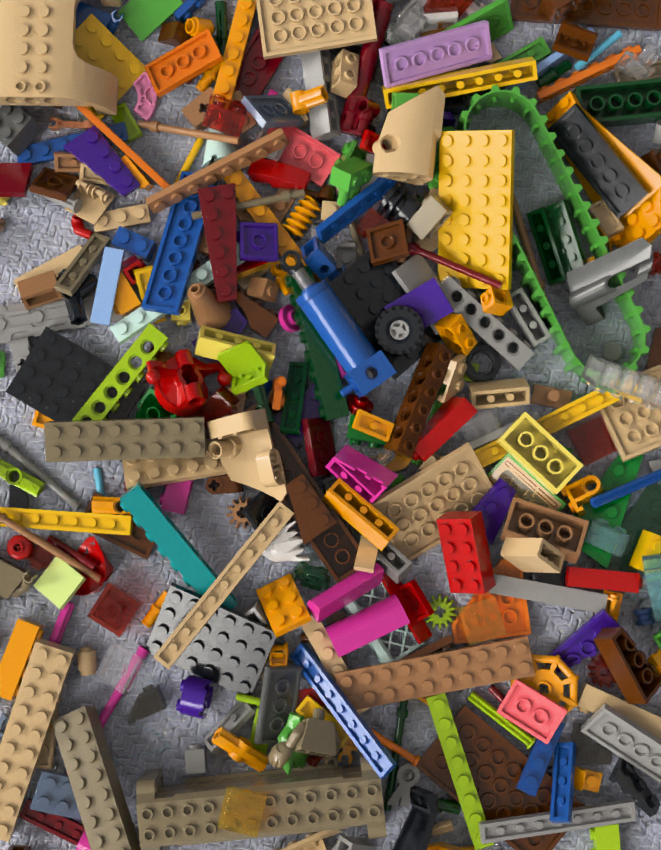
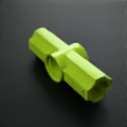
(25, 482)

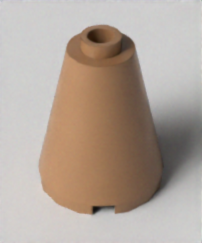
(206, 308)

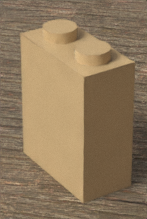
(532, 555)

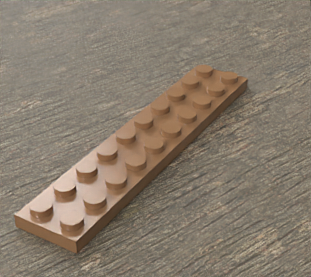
(437, 673)

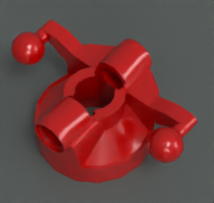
(181, 383)

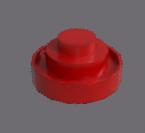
(355, 403)

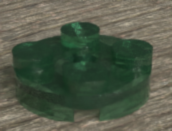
(311, 577)

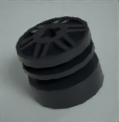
(399, 204)

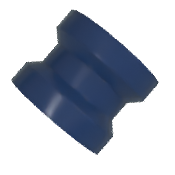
(644, 616)

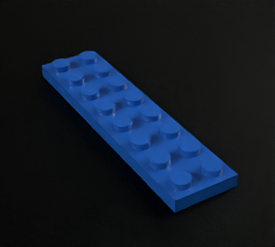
(175, 257)

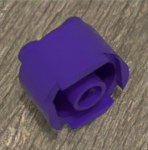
(195, 696)

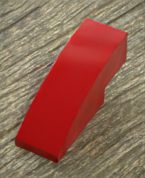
(279, 174)

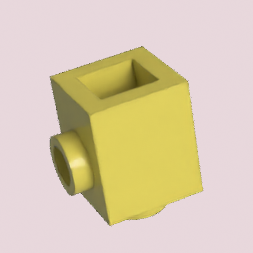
(185, 315)

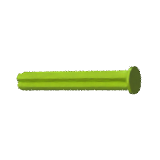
(490, 710)

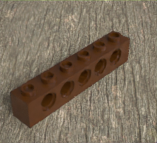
(419, 399)

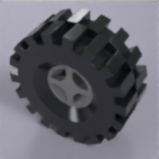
(395, 337)

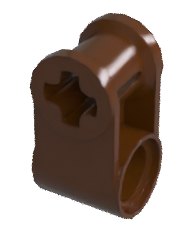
(226, 485)

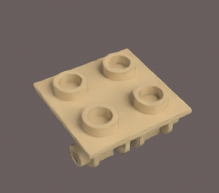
(94, 201)

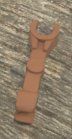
(60, 124)

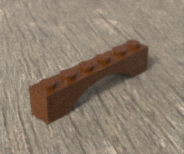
(260, 320)

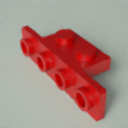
(414, 604)

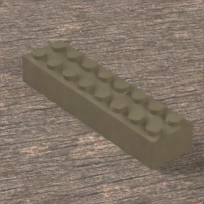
(125, 439)
(95, 781)

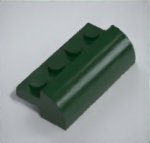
(556, 241)

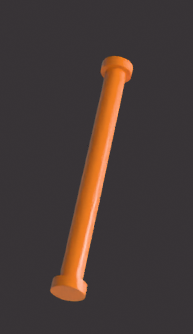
(414, 759)

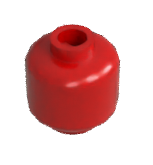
(26, 545)

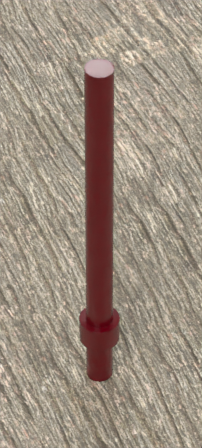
(415, 249)

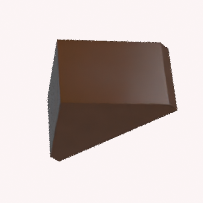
(173, 34)

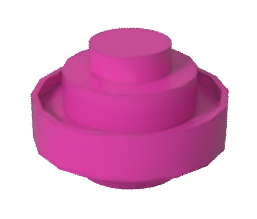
(286, 318)

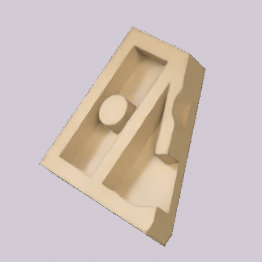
(454, 377)

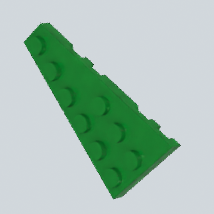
(614, 511)

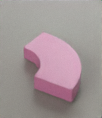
(147, 97)

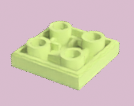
(59, 582)

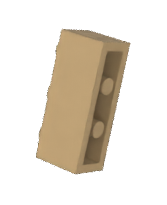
(499, 393)

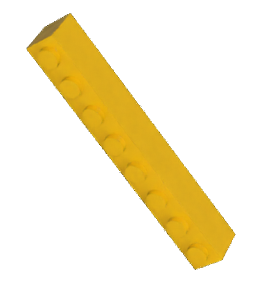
(470, 79)

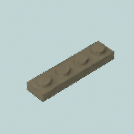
(82, 264)

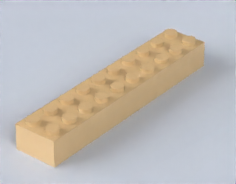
(29, 727)

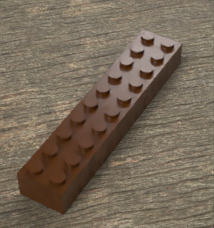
(334, 545)

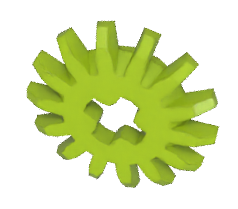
(446, 615)

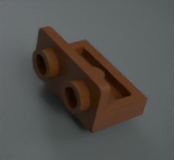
(574, 41)

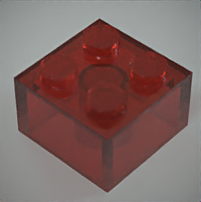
(224, 115)
(115, 609)

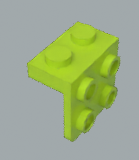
(245, 367)

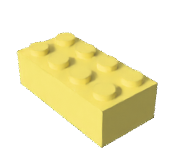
(539, 453)

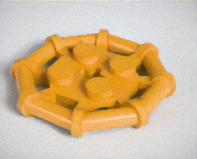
(553, 680)

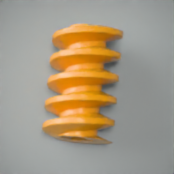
(301, 216)

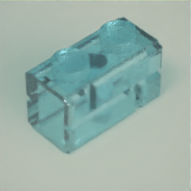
(606, 538)

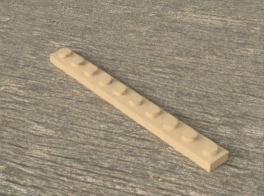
(223, 585)

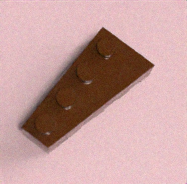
(628, 665)

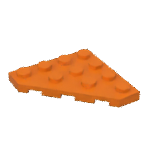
(512, 610)

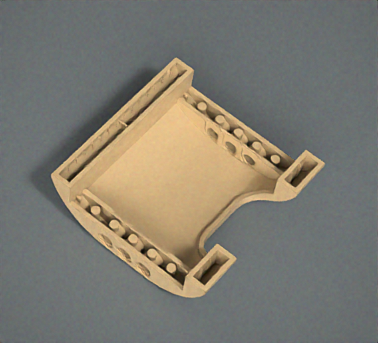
(42, 62)

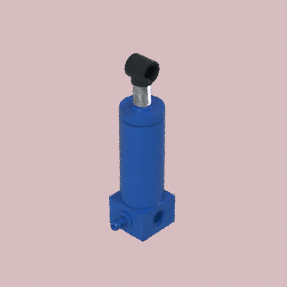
(339, 331)

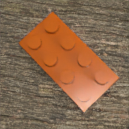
(183, 63)

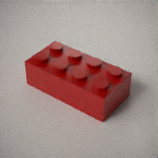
(466, 552)

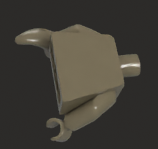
(14, 579)
(310, 737)

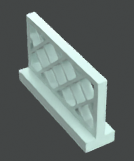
(377, 646)

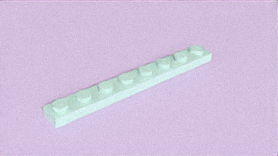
(140, 319)

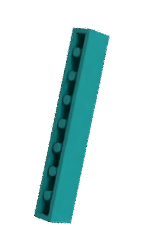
(170, 541)

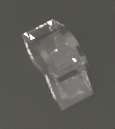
(639, 66)

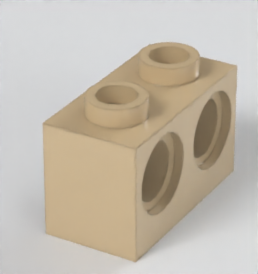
(344, 73)

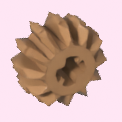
(236, 509)

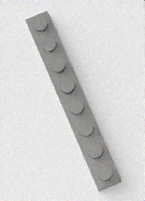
(540, 823)

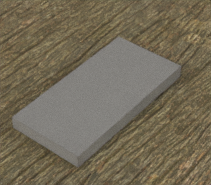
(413, 274)

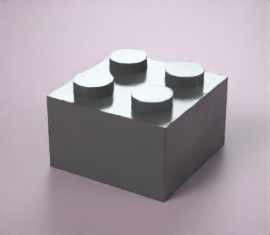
(17, 128)

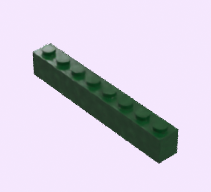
(320, 358)

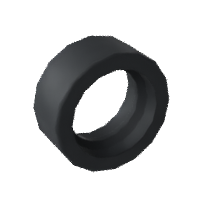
(494, 357)

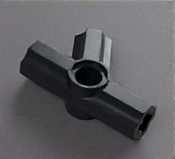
(75, 305)

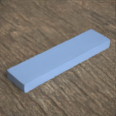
(107, 286)

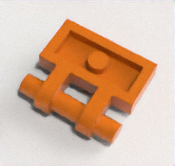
(276, 398)

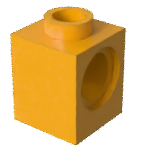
(496, 301)

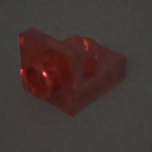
(40, 558)

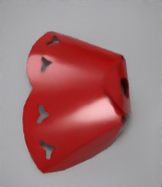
(104, 567)

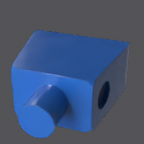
(319, 259)

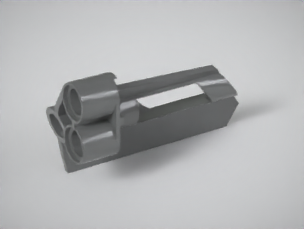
(590, 281)

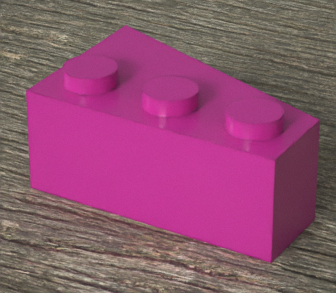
(361, 473)

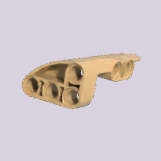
(410, 139)
(248, 452)

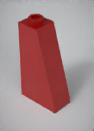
(443, 426)

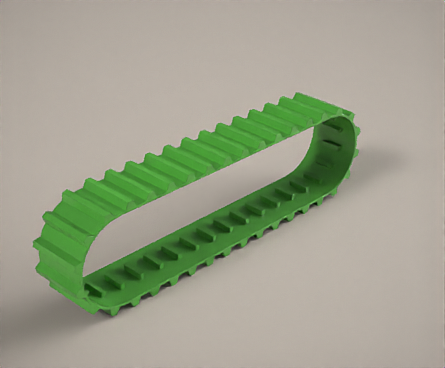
(526, 109)

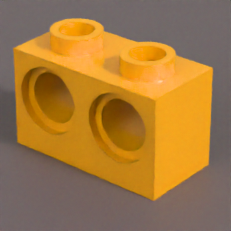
(456, 333)

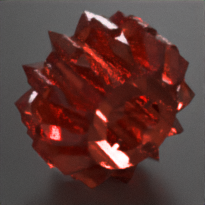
(597, 677)

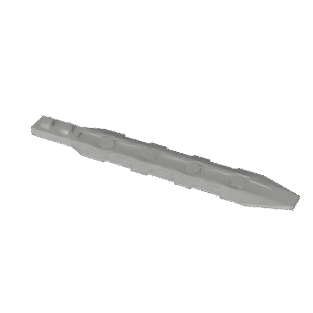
(19, 322)

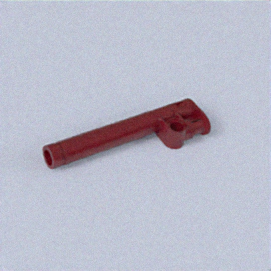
(358, 109)

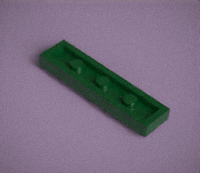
(294, 398)

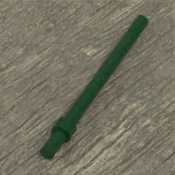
(402, 713)

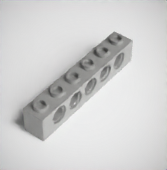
(517, 358)

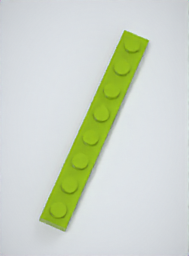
(457, 766)

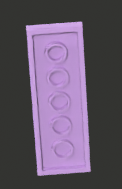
(435, 53)

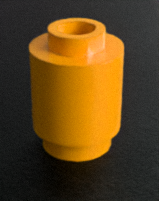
(196, 25)

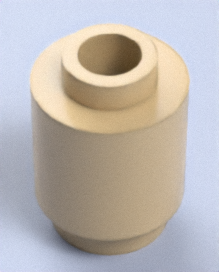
(86, 661)

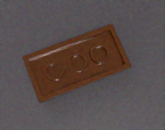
(136, 543)

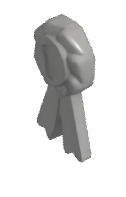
(407, 777)

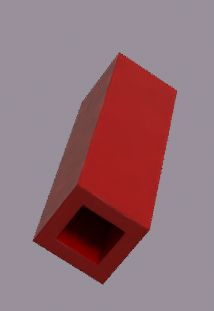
(603, 579)

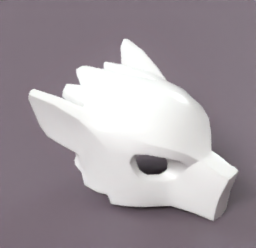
(286, 546)

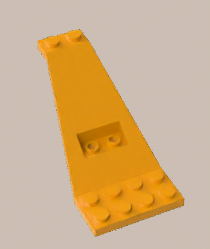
(645, 216)

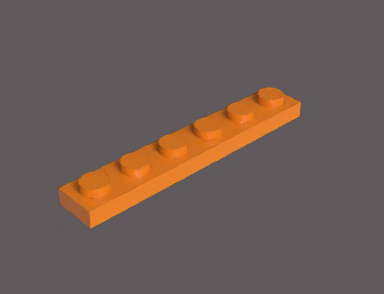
(580, 77)

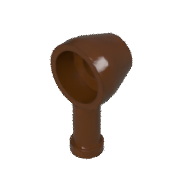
(326, 193)

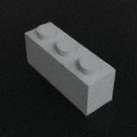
(528, 319)

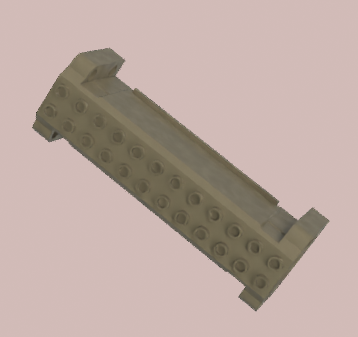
(295, 804)

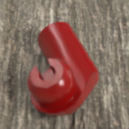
(79, 227)

